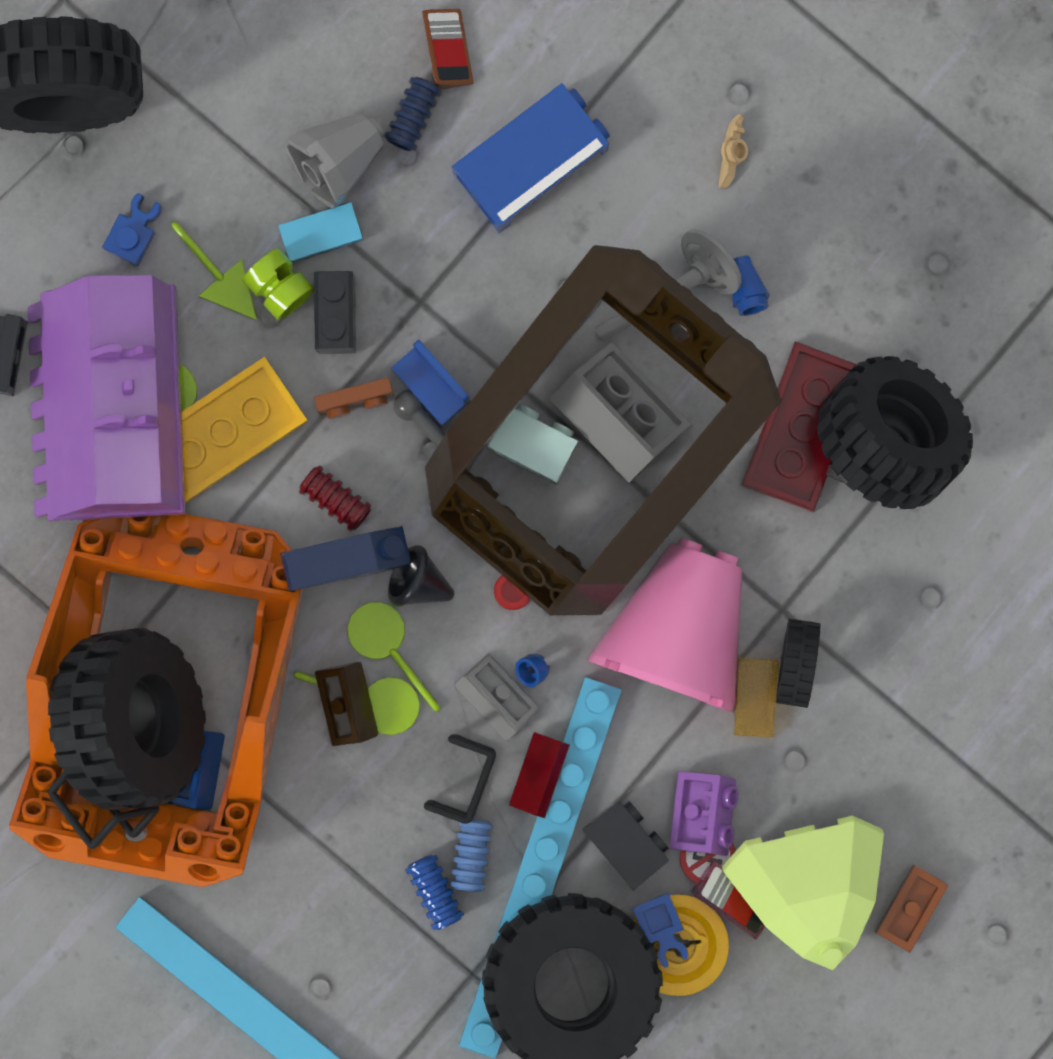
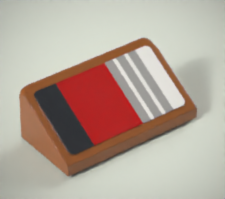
(447, 48)

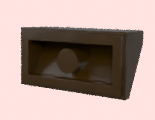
(346, 704)

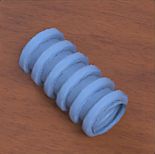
(471, 856)

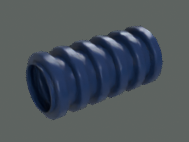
(412, 114)

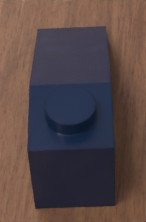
(346, 558)

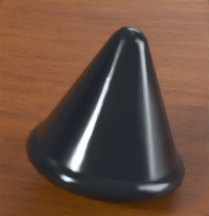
(418, 581)

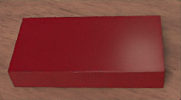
(539, 775)

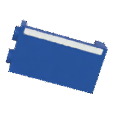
(531, 155)

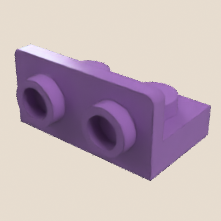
(703, 813)

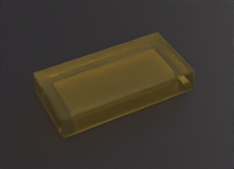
(755, 697)

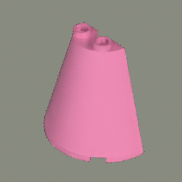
(681, 626)

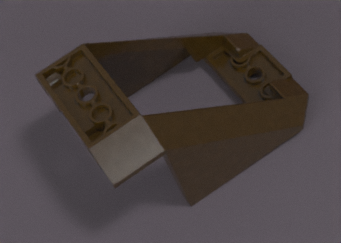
(707, 350)

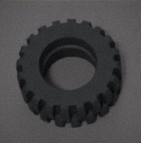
(871, 455)

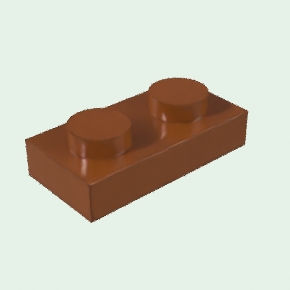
(371, 394)
(911, 908)

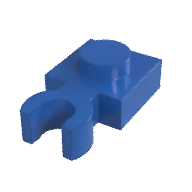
(130, 236)
(659, 923)

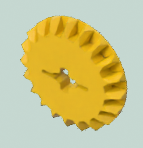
(705, 957)

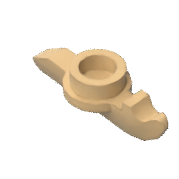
(733, 151)

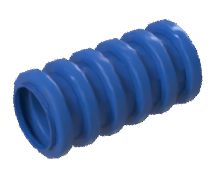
(434, 892)

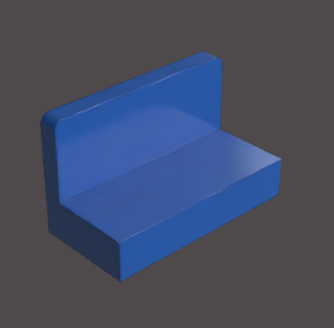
(431, 383)

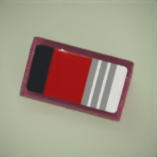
(722, 896)

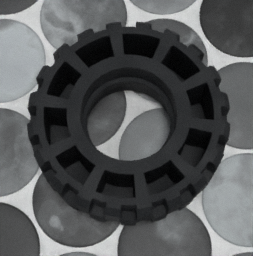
(67, 75)
(127, 719)
(560, 925)

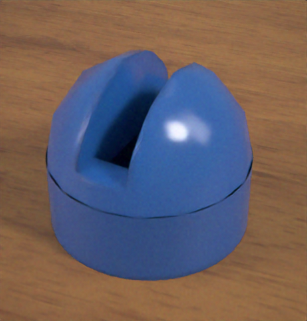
(524, 672)

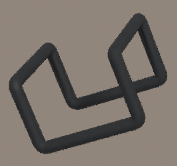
(149, 812)
(456, 814)

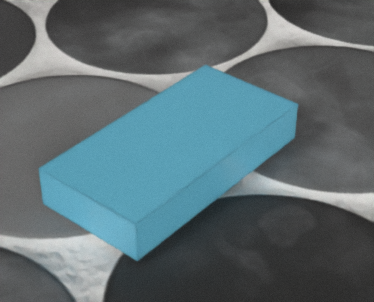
(320, 232)

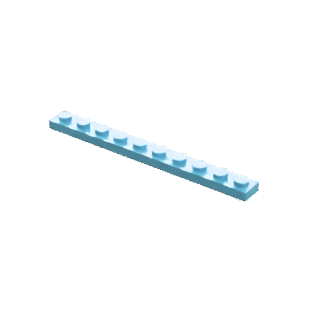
(551, 834)

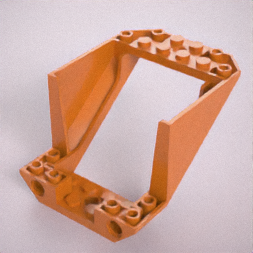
(179, 841)

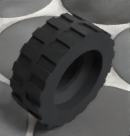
(798, 663)

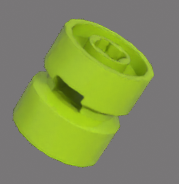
(278, 284)

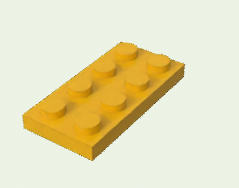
(235, 425)

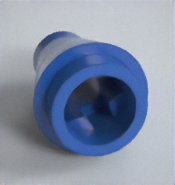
(752, 294)

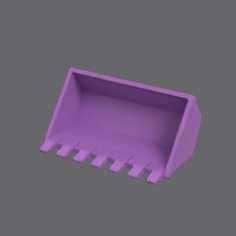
(108, 399)

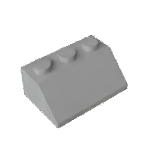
(619, 411)

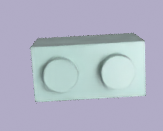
(534, 444)

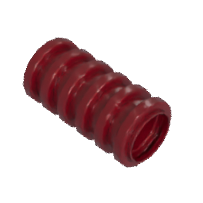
(335, 498)

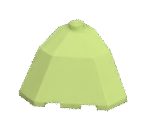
(812, 885)

